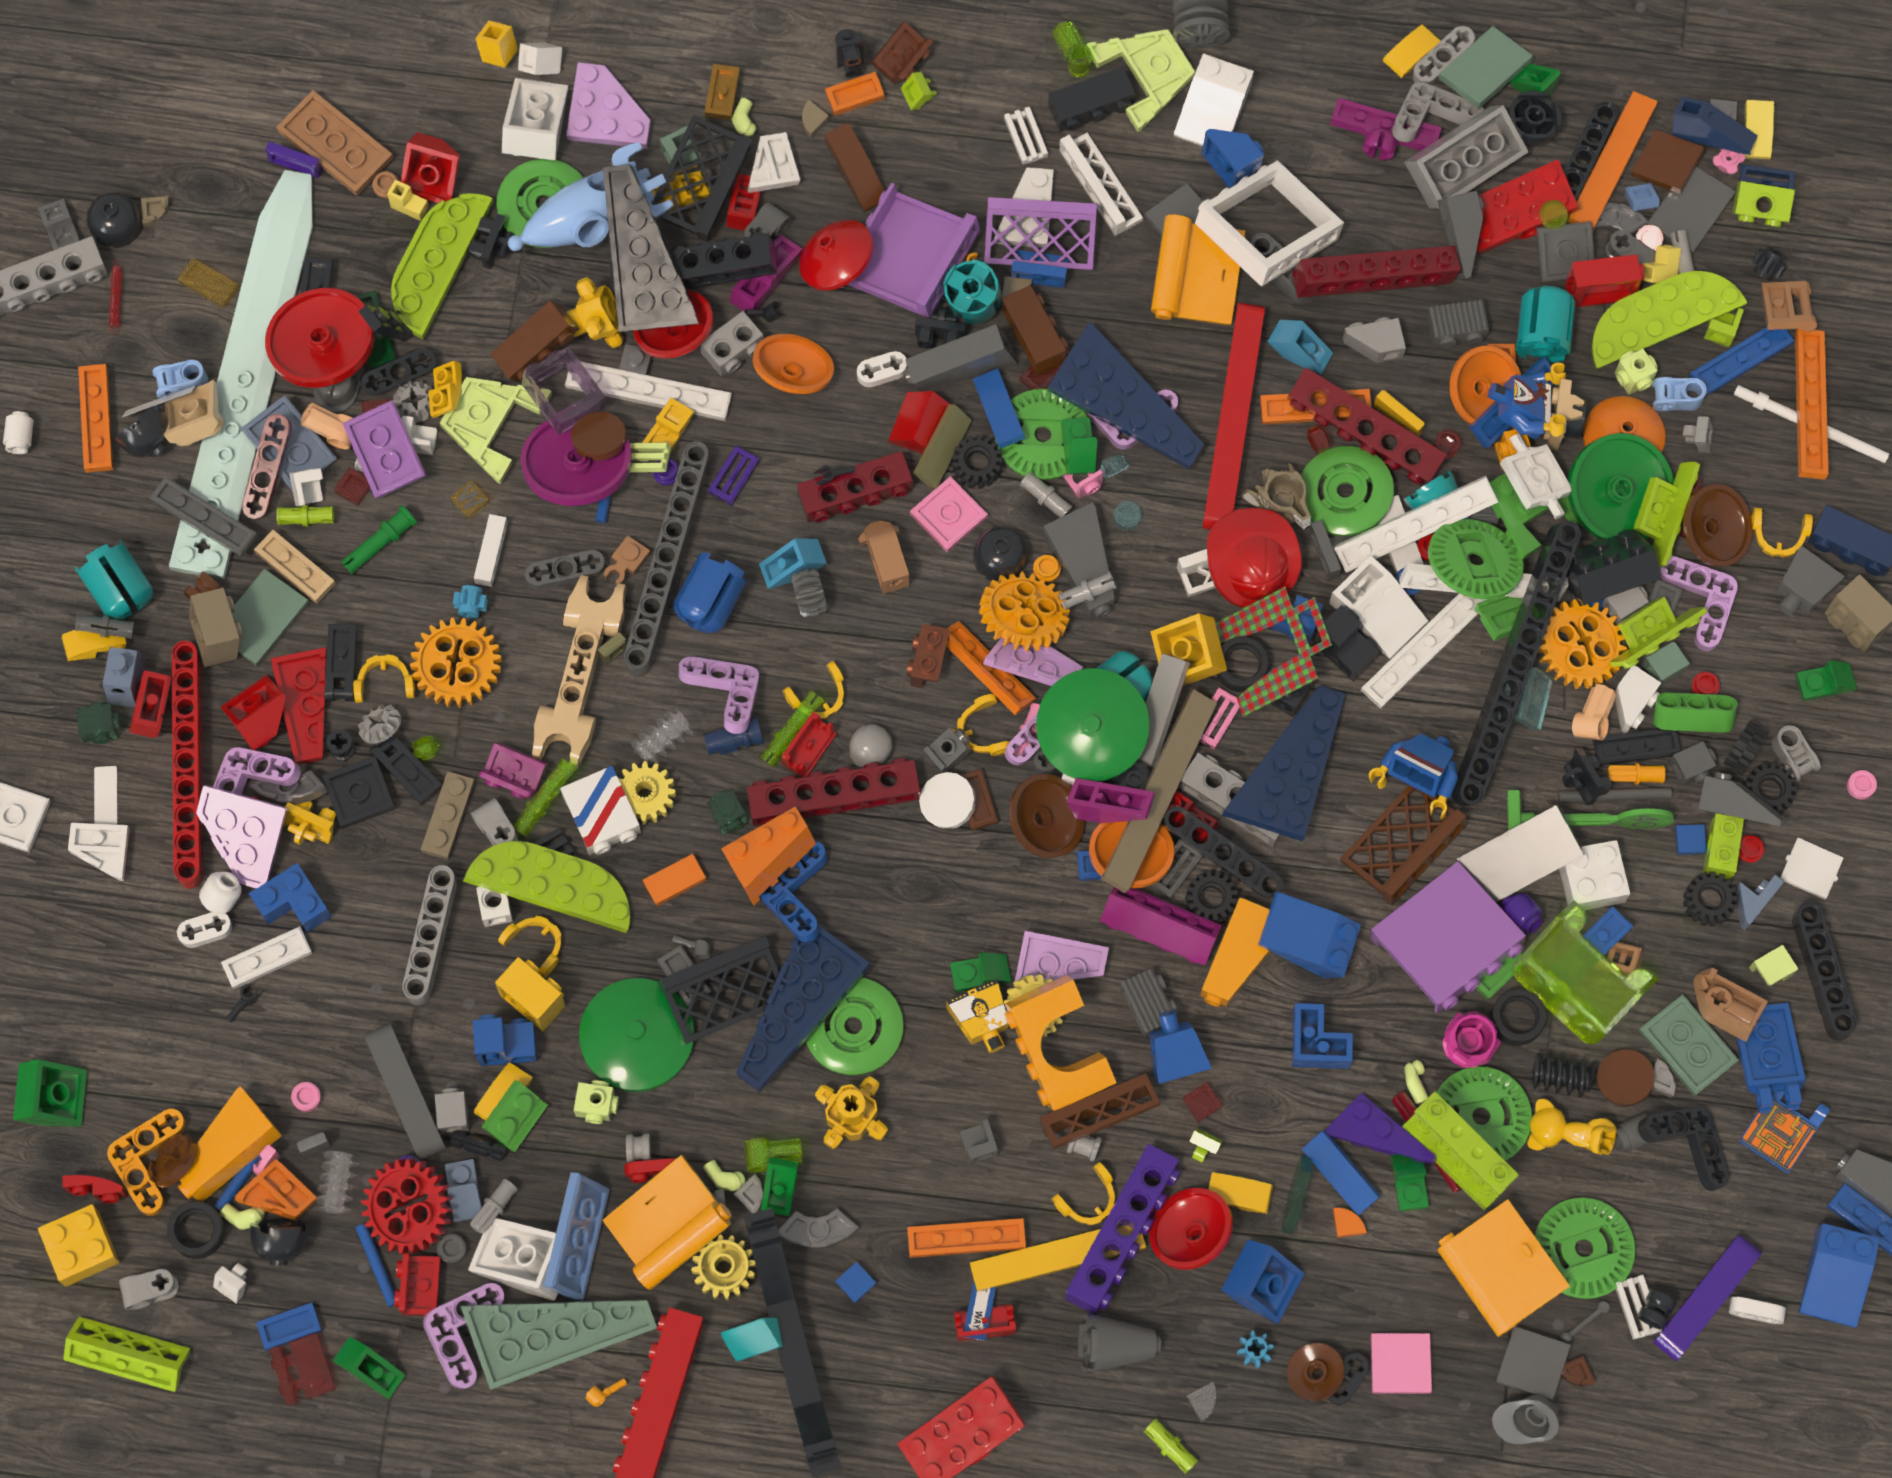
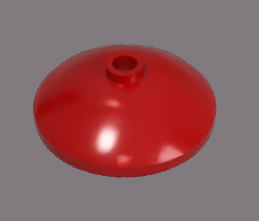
(836, 255)
(678, 340)
(1182, 1220)

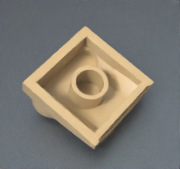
(193, 415)

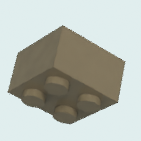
(1860, 613)
(214, 627)

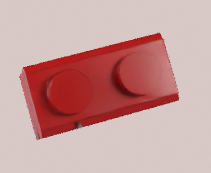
(150, 704)

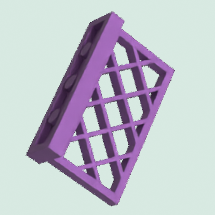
(1041, 209)

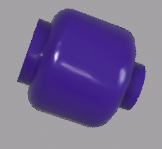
(1523, 912)

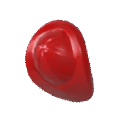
(1253, 555)

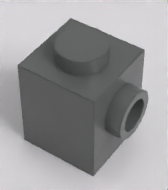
(1693, 764)

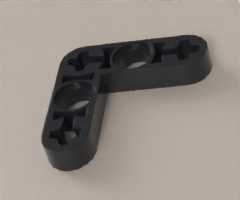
(1695, 1135)

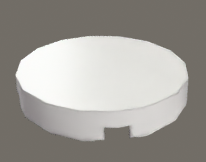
(947, 800)

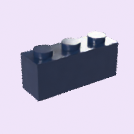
(1853, 541)

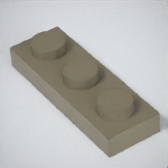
(447, 815)

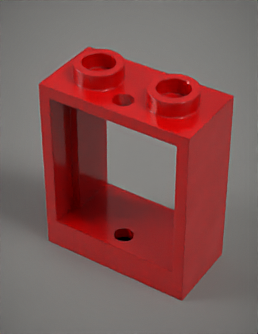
(1604, 280)

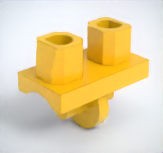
(309, 825)

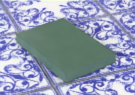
(1485, 67)
(265, 615)
(1688, 1045)

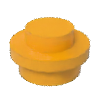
(1047, 567)

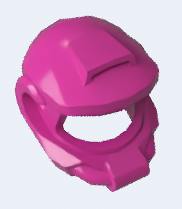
(1470, 1039)

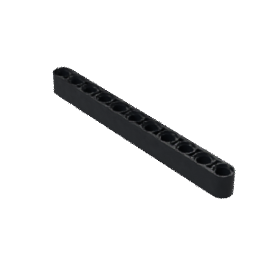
(1526, 655)

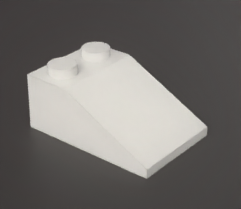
(1213, 99)
(534, 119)
(515, 1257)

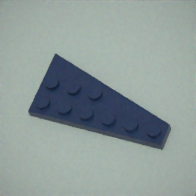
(1110, 389)
(1287, 780)
(803, 996)

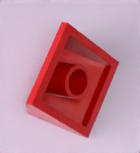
(917, 420)

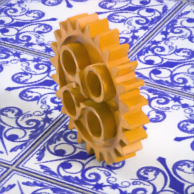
(1023, 611)
(1558, 652)
(431, 659)

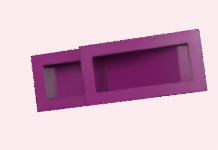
(754, 291)

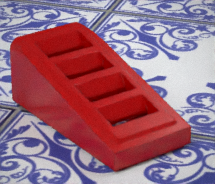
(739, 217)

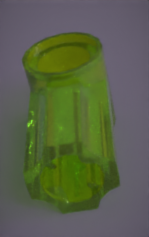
(1072, 48)
(760, 1150)

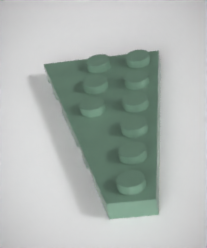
(537, 1336)

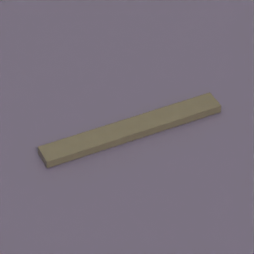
(1163, 782)

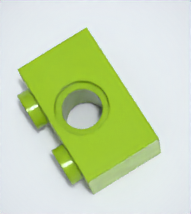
(1779, 200)
(1723, 845)

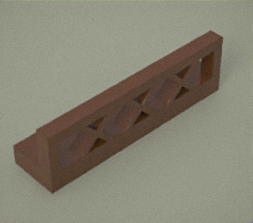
(1098, 1105)

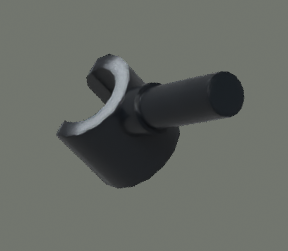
(767, 312)
(830, 473)
(242, 1002)

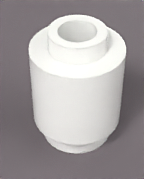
(18, 432)

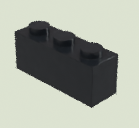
(1091, 99)

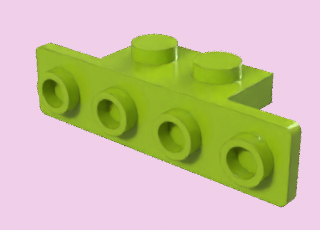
(1664, 509)
(1650, 627)

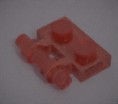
(311, 1367)

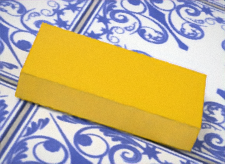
(1398, 413)

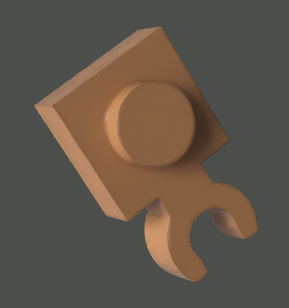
(629, 558)

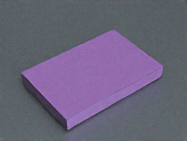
(384, 449)

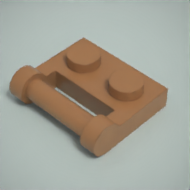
(1780, 309)

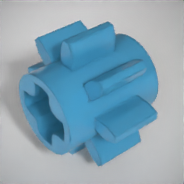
(470, 601)
(1260, 1343)

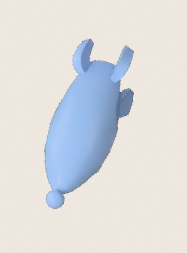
(580, 210)

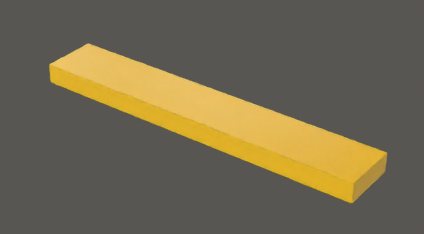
(1039, 1260)

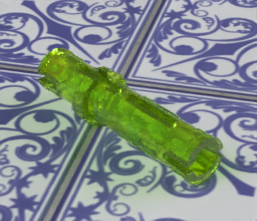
(791, 728)
(541, 801)

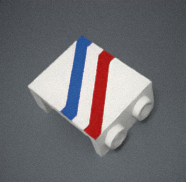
(601, 811)

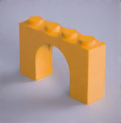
(1030, 1017)

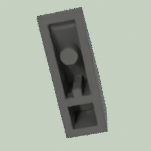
(1462, 227)
(1735, 799)

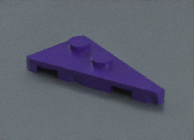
(1369, 1126)

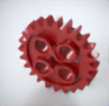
(416, 1230)

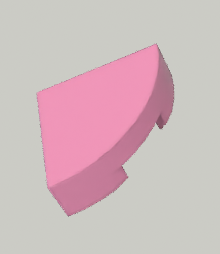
(268, 1155)

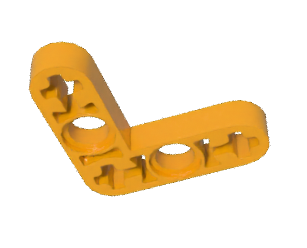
(133, 1160)

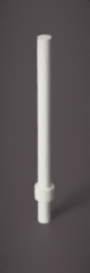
(1762, 401)

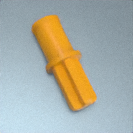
(1636, 773)

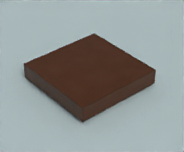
(1667, 161)

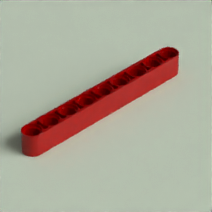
(1234, 413)
(183, 751)

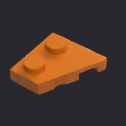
(277, 1192)

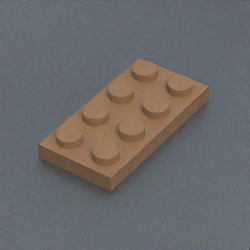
(336, 141)

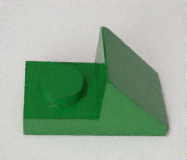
(1079, 446)
(1826, 681)
(979, 971)
(1409, 1183)
(780, 1186)

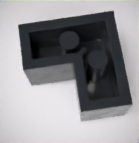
(1349, 649)

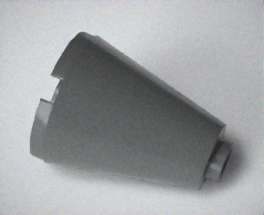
(1114, 1343)

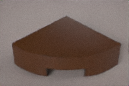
(1578, 1372)

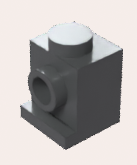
(960, 749)

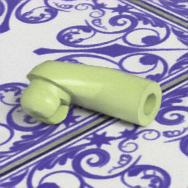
(741, 120)
(1412, 1071)
(724, 1180)
(242, 1219)

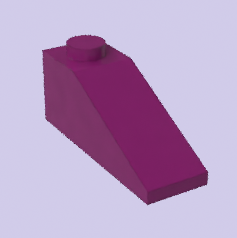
(1108, 802)

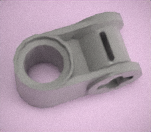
(1795, 755)
(494, 822)
(143, 1289)

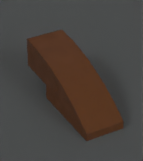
(854, 166)

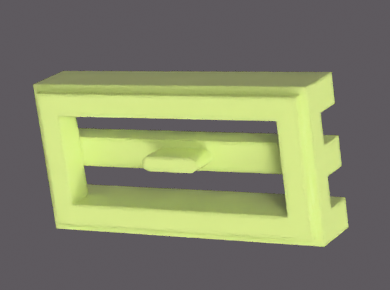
(649, 451)

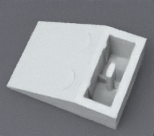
(1382, 606)

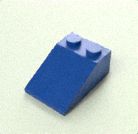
(1309, 936)
(1838, 1274)

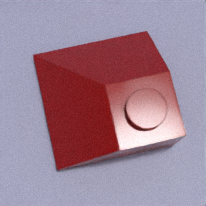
(430, 168)
(256, 712)

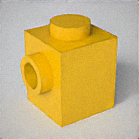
(496, 44)

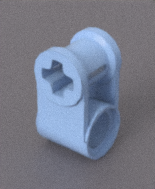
(175, 377)
(1671, 393)

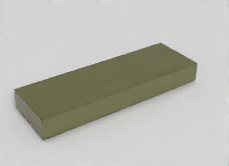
(942, 445)

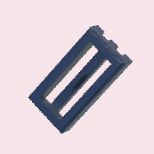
(1767, 172)

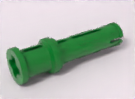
(389, 531)

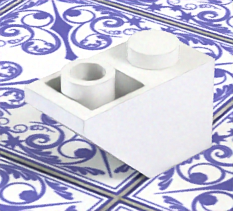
(1633, 695)

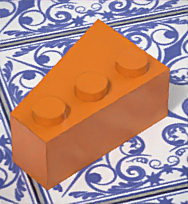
(768, 852)

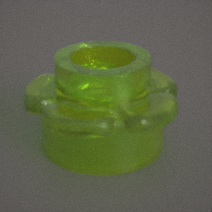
(425, 747)

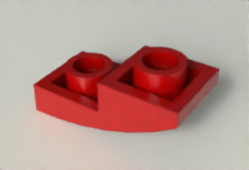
(1176, 818)
(102, 1188)

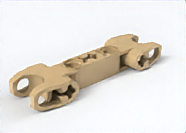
(567, 719)

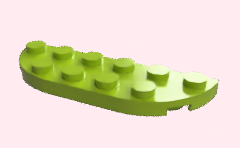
(435, 259)
(1662, 313)
(552, 882)

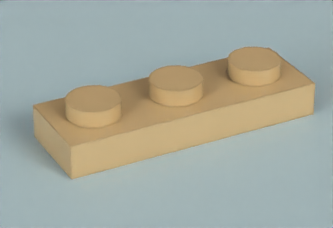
(294, 566)

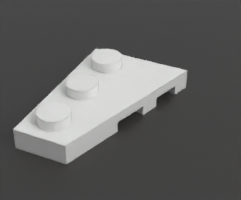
(1034, 185)

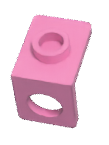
(1087, 486)

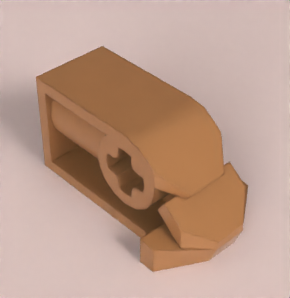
(886, 555)
(1736, 1008)

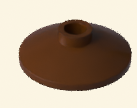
(1305, 1364)

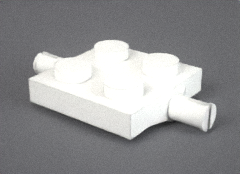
(1536, 476)

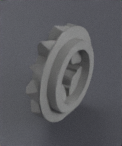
(404, 395)
(374, 732)

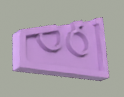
(1041, 666)
(1059, 957)

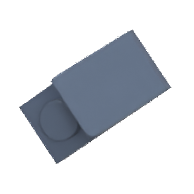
(1751, 904)
(463, 1189)

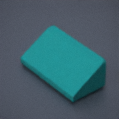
(753, 1338)

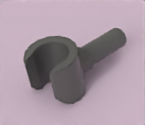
(701, 947)

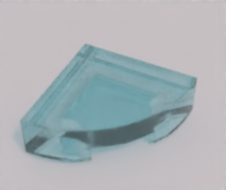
(1113, 465)

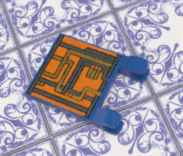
(1782, 1133)

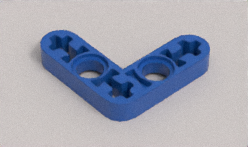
(784, 896)

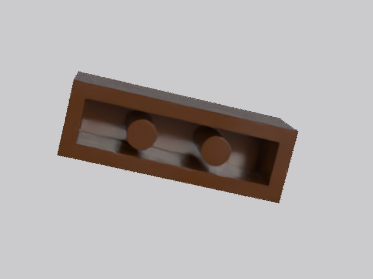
(1034, 329)
(535, 340)

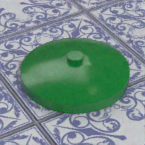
(1611, 482)
(1093, 725)
(633, 1036)

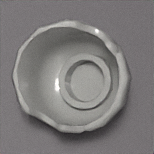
(870, 745)

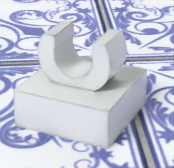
(231, 1283)

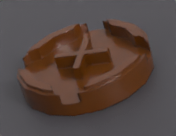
(598, 436)
(1625, 1078)
(173, 1160)

